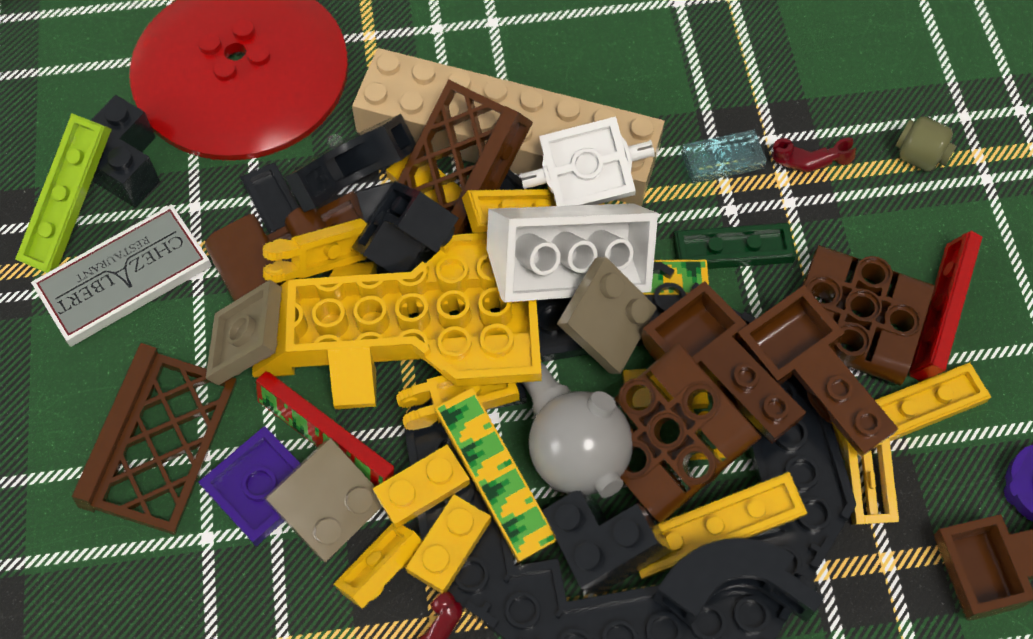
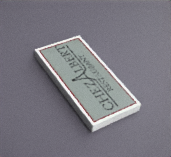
(121, 275)

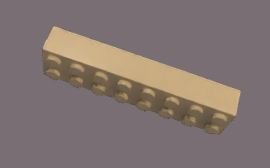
(413, 86)

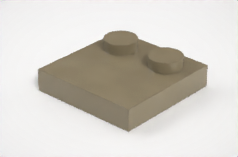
(607, 315)
(244, 333)
(325, 500)

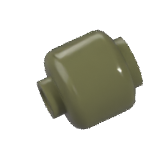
(926, 143)

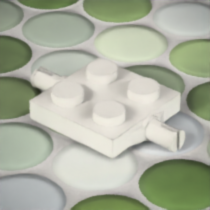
(587, 164)

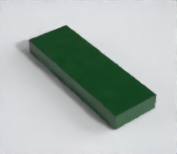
(737, 245)

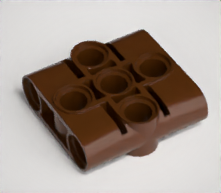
(905, 306)
(723, 425)

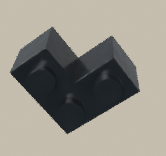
(123, 166)
(402, 227)
(604, 550)

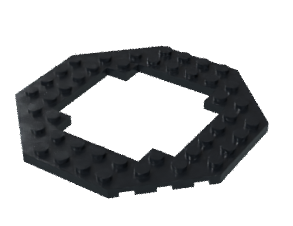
(531, 597)

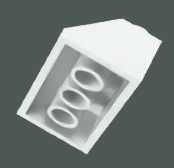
(550, 248)

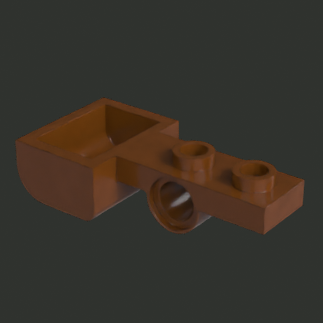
(239, 245)
(708, 333)
(798, 341)
(988, 565)

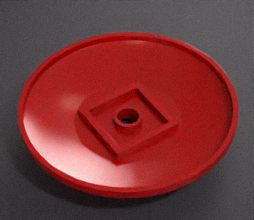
(243, 106)

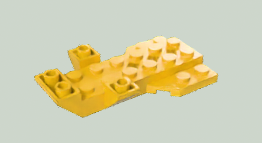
(366, 320)

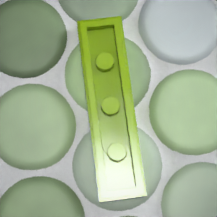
(63, 193)

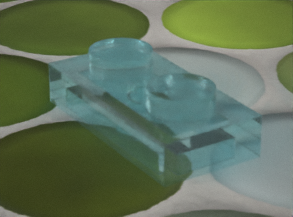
(723, 156)

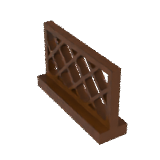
(494, 158)
(120, 428)

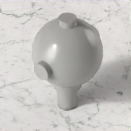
(578, 438)

